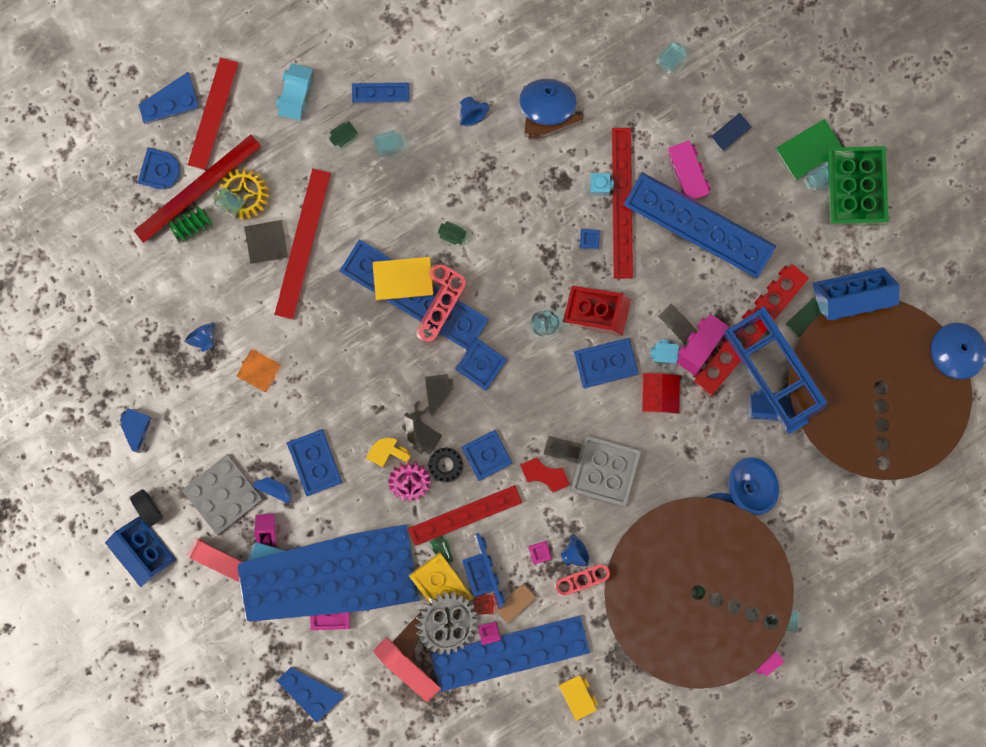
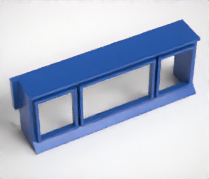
(800, 420)

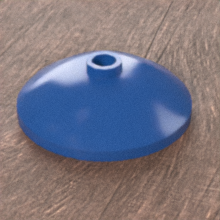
(547, 101)
(949, 356)
(761, 486)

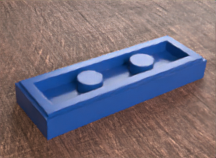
(380, 92)

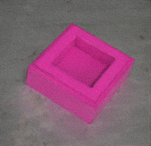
(539, 552)
(489, 633)

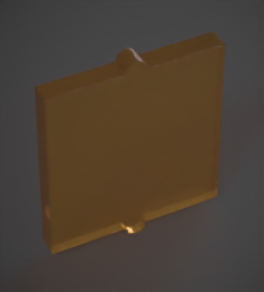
(258, 370)

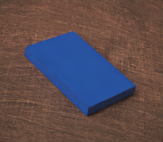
(606, 363)
(314, 462)

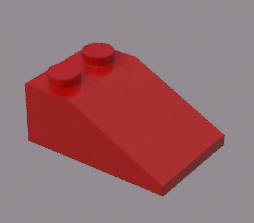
(597, 310)

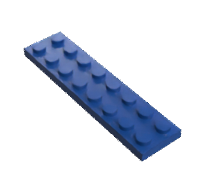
(699, 225)
(462, 322)
(511, 654)

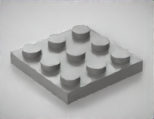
(606, 471)
(222, 494)

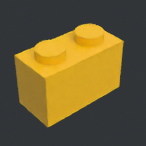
(577, 696)

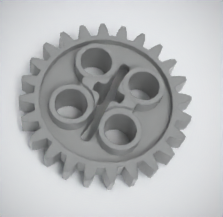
(430, 625)

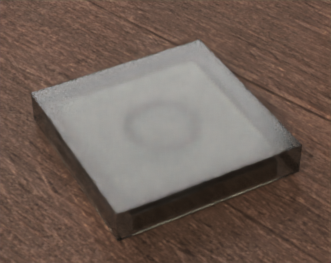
(266, 242)

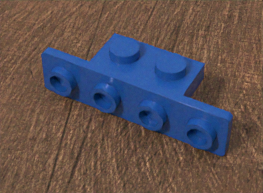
(480, 573)

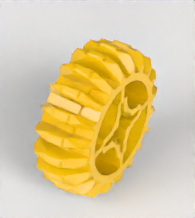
(252, 195)

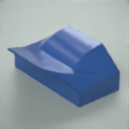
(274, 489)

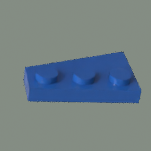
(170, 101)
(309, 693)

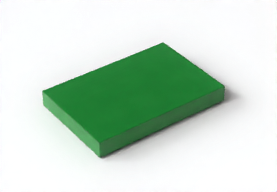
(807, 149)

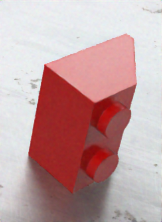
(660, 393)

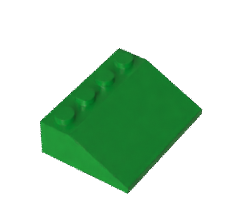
(858, 186)

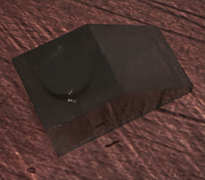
(438, 391)
(420, 434)

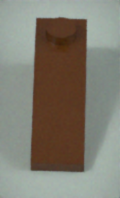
(535, 131)
(408, 638)

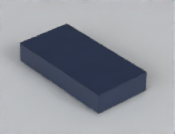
(731, 132)

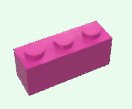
(689, 170)
(701, 344)

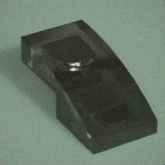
(677, 323)

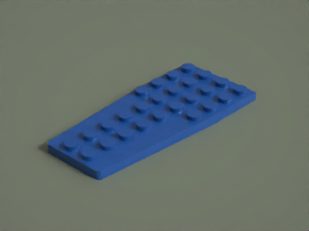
(330, 577)

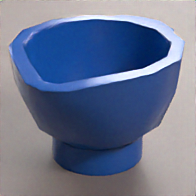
(472, 111)
(201, 337)
(575, 553)

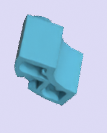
(296, 86)

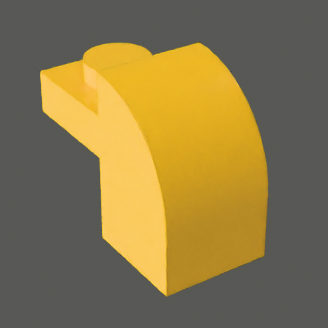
(384, 448)

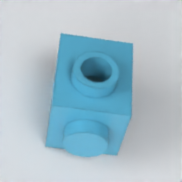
(600, 184)
(664, 352)

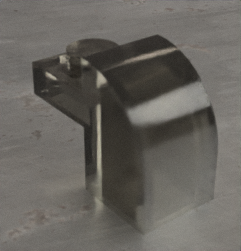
(564, 450)

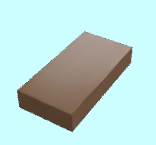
(515, 603)

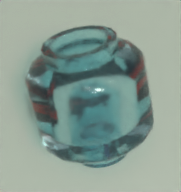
(545, 323)

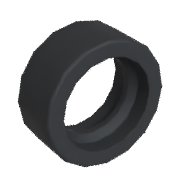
(146, 508)

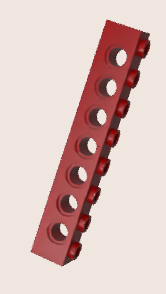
(797, 280)

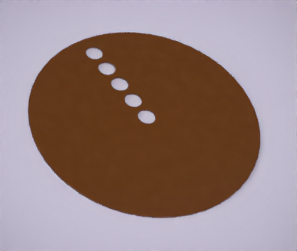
(924, 405)
(652, 600)

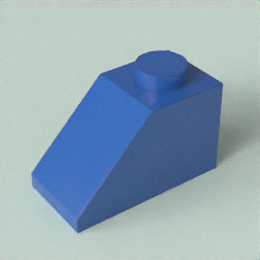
(134, 427)

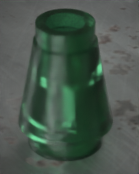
(441, 545)

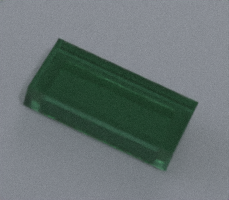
(804, 318)

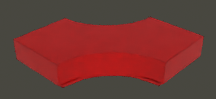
(536, 471)

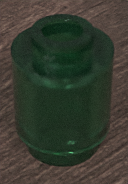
(342, 134)
(452, 233)

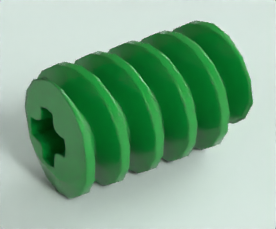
(190, 223)

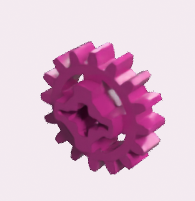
(400, 478)

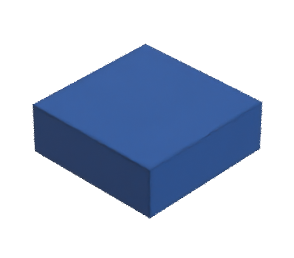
(589, 239)

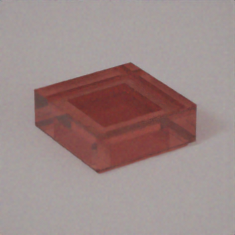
(484, 604)

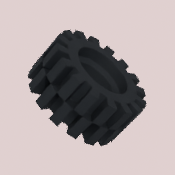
(445, 476)

